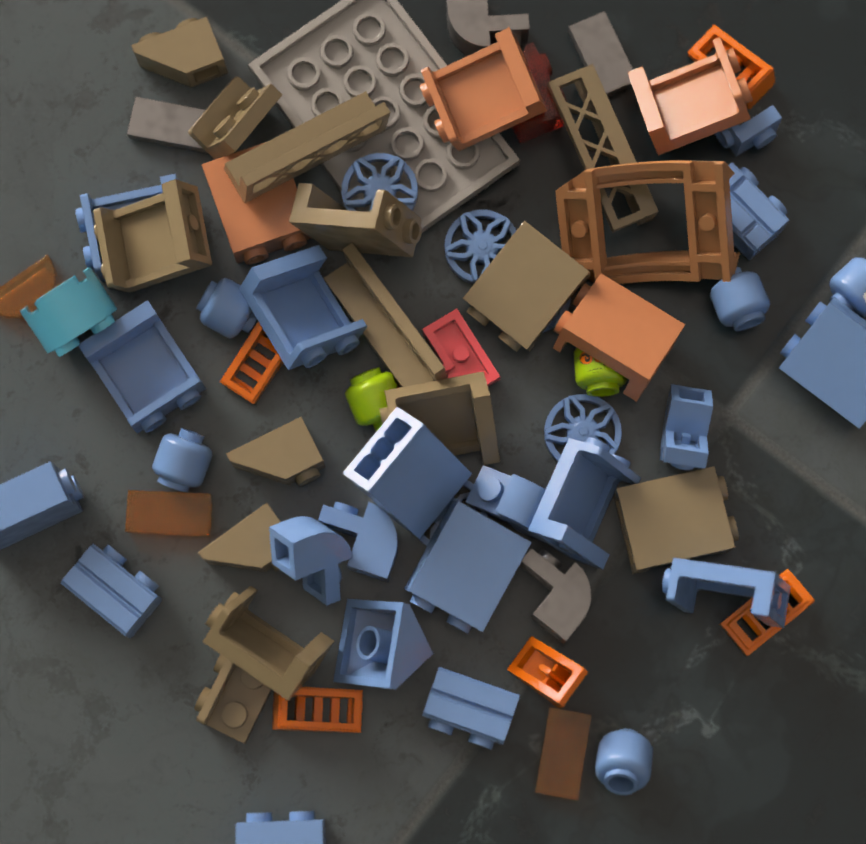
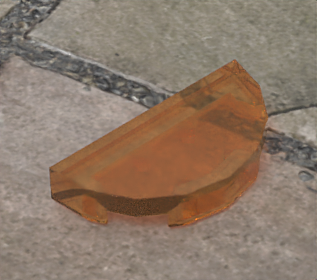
(27, 287)

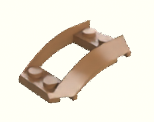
(707, 217)

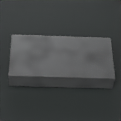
(600, 46)
(164, 124)

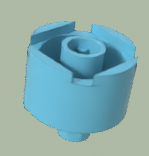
(70, 312)

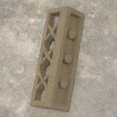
(612, 142)
(306, 146)
(388, 327)

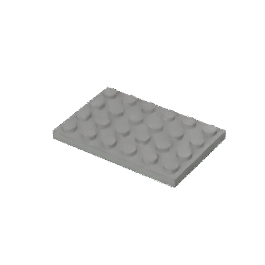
(380, 52)

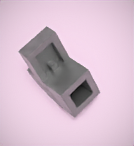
(475, 30)
(569, 594)

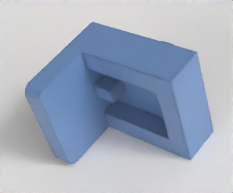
(754, 132)

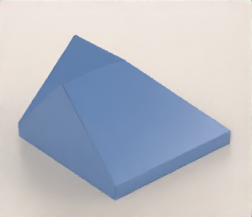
(379, 644)

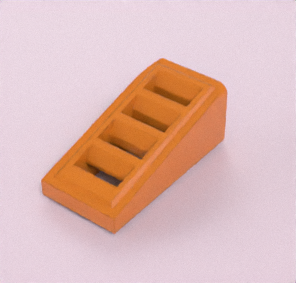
(763, 73)
(248, 350)
(742, 640)
(354, 711)

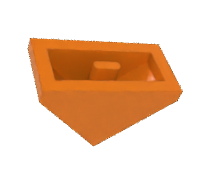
(547, 672)

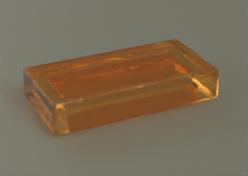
(168, 513)
(563, 753)

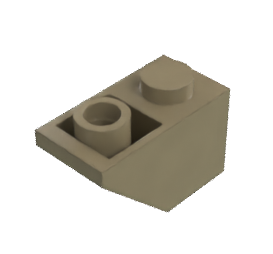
(182, 54)

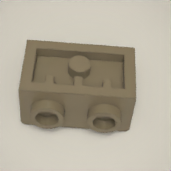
(232, 117)
(233, 701)

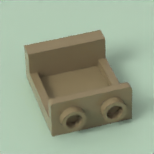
(384, 230)
(153, 238)
(525, 287)
(453, 410)
(675, 519)
(262, 648)

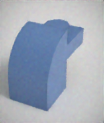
(686, 427)
(506, 498)
(375, 535)
(310, 552)

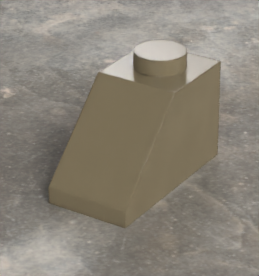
(281, 455)
(245, 544)

